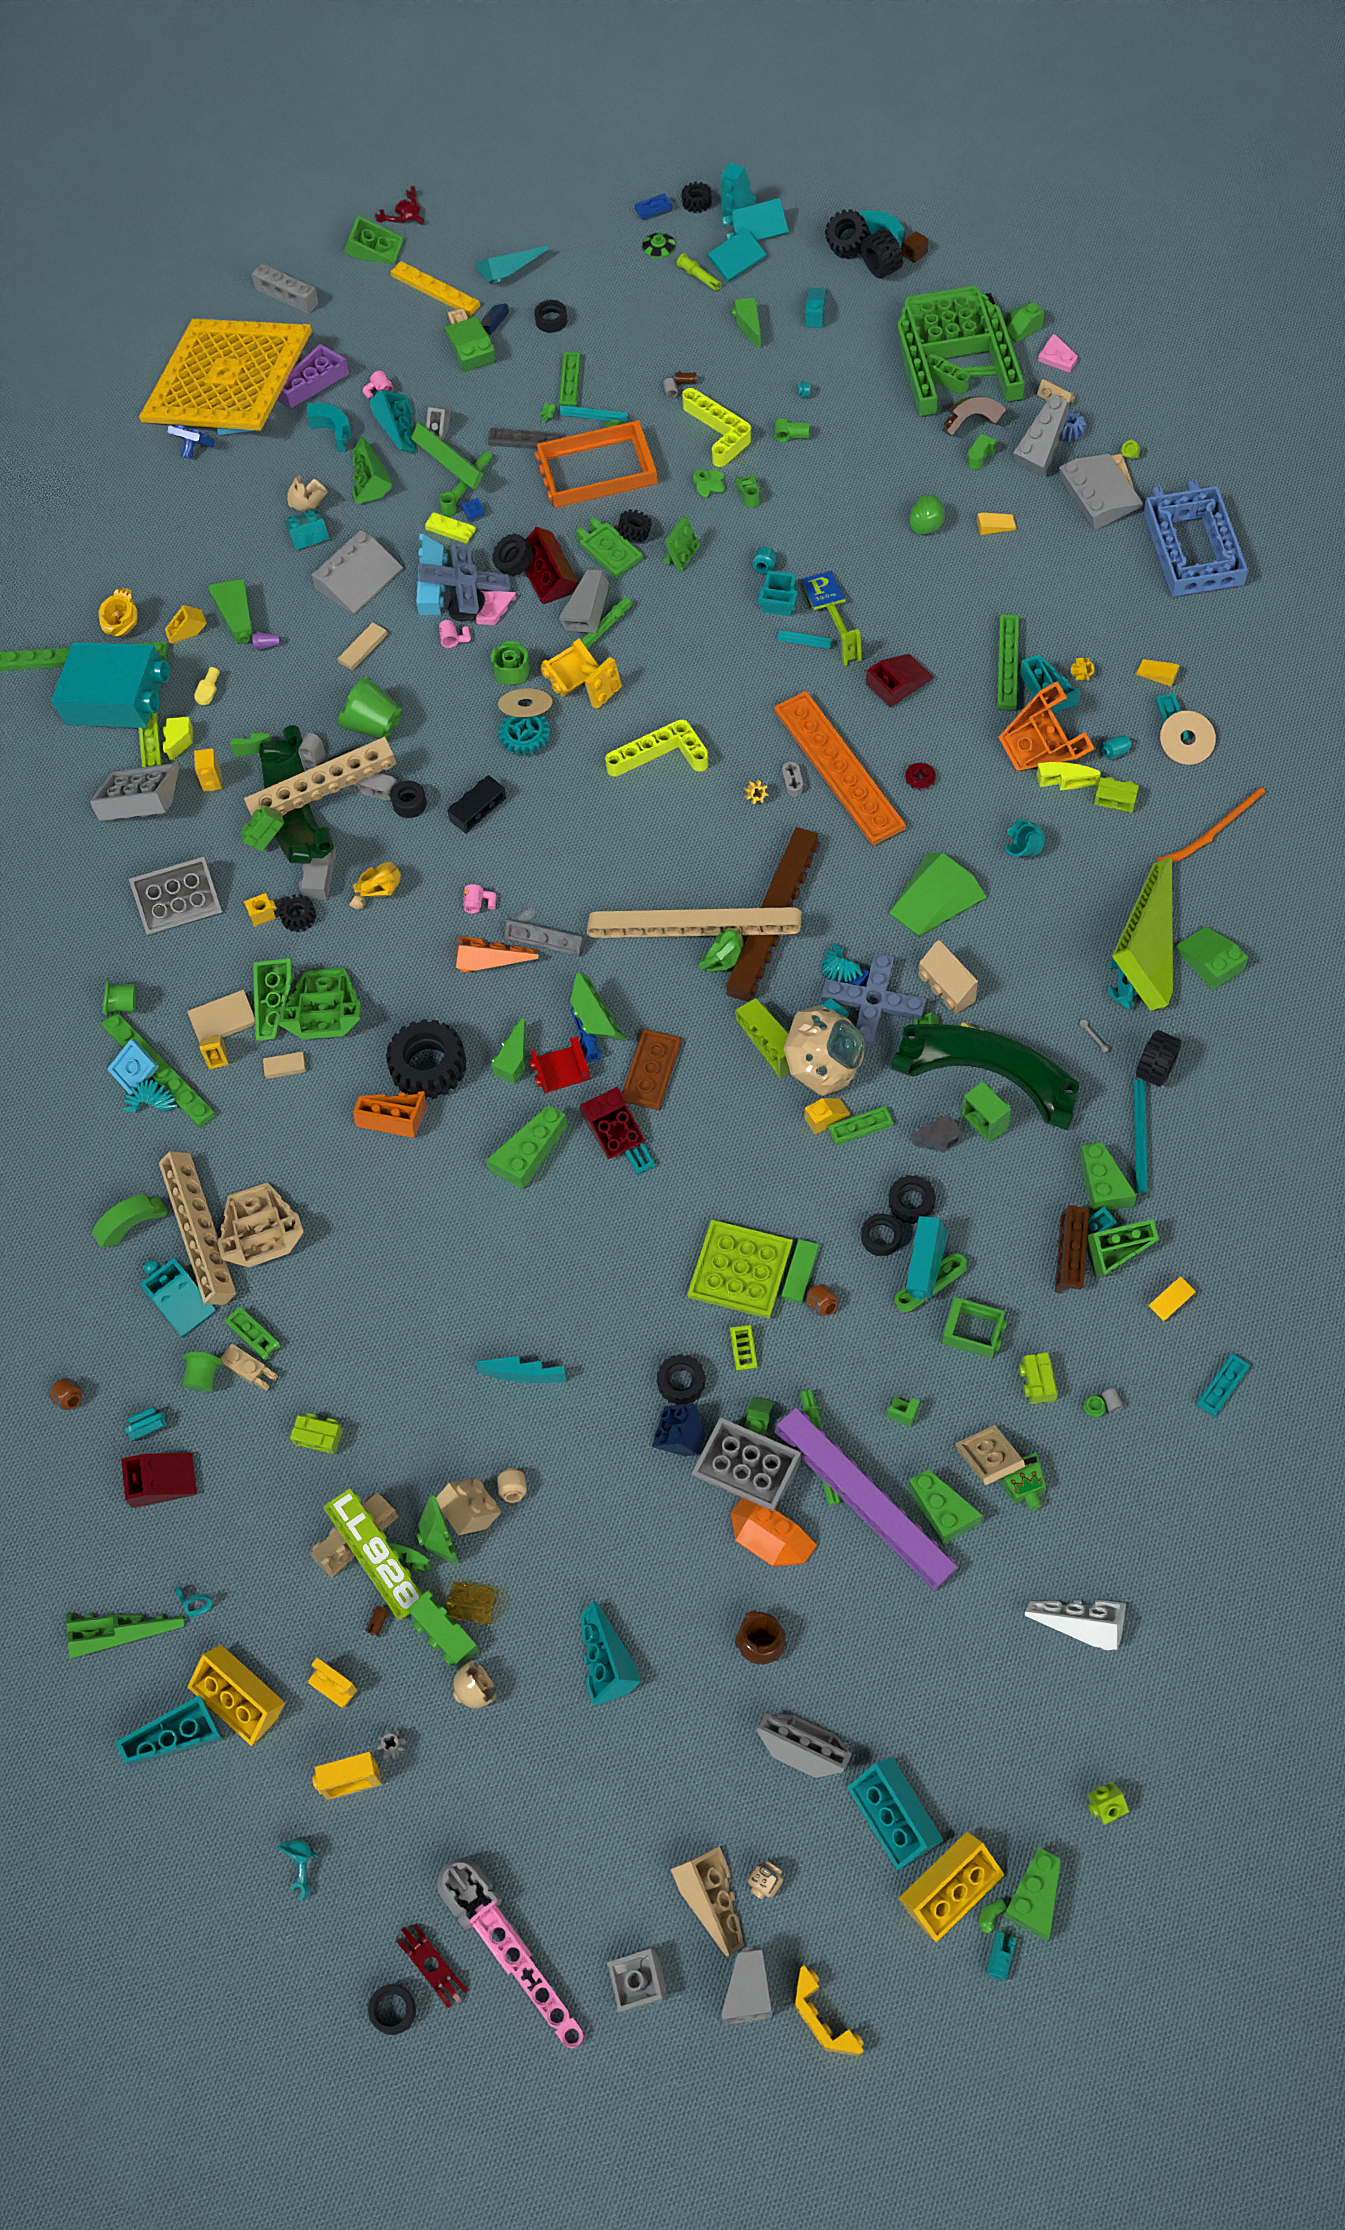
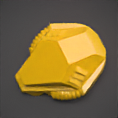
(118, 613)
(378, 881)

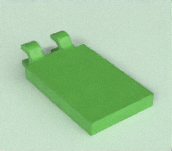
(608, 548)

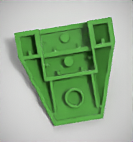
(321, 1005)

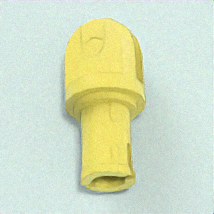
(206, 688)

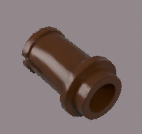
(681, 377)
(377, 1620)

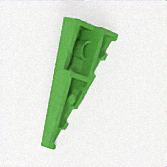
(100, 1633)

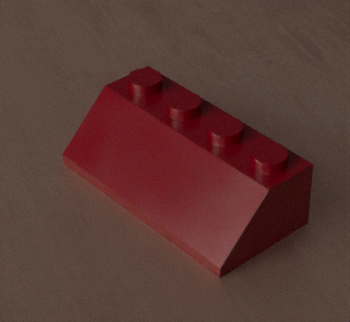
(549, 568)

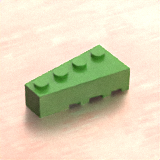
(528, 1148)

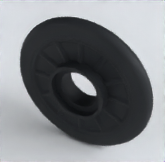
(453, 608)

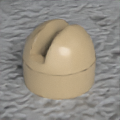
(357, 902)

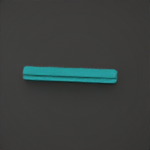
(592, 413)

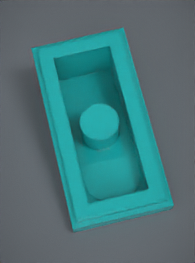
(1101, 1221)

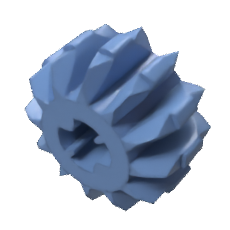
(1073, 427)

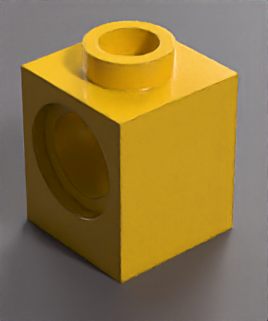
(260, 916)

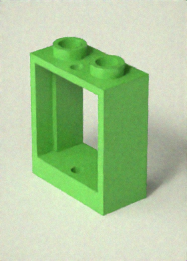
(976, 1310)

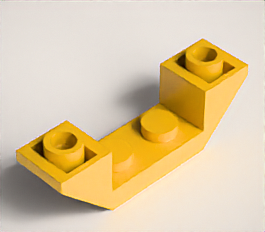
(845, 2043)

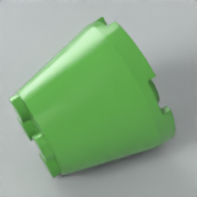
(370, 711)

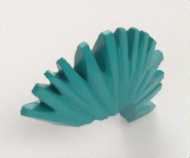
(839, 968)
(148, 1093)

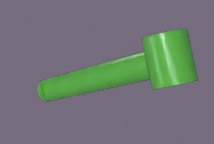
(449, 499)

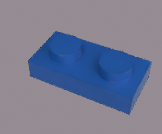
(653, 206)

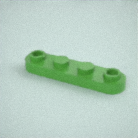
(946, 1275)

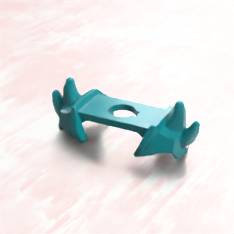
(1125, 991)

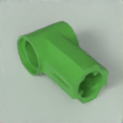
(785, 430)

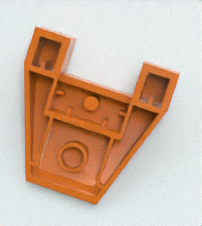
(1038, 736)

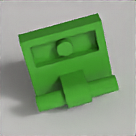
(681, 544)

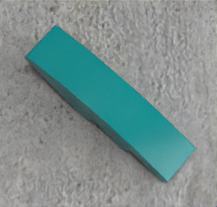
(513, 1370)

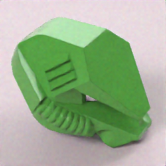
(723, 952)

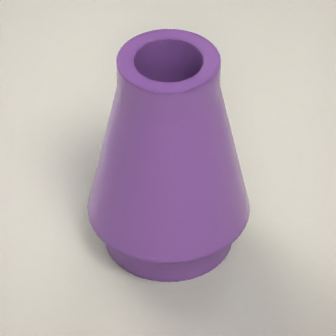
(264, 640)

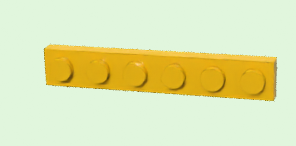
(435, 288)

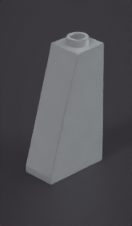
(586, 603)

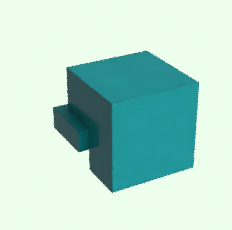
(779, 593)

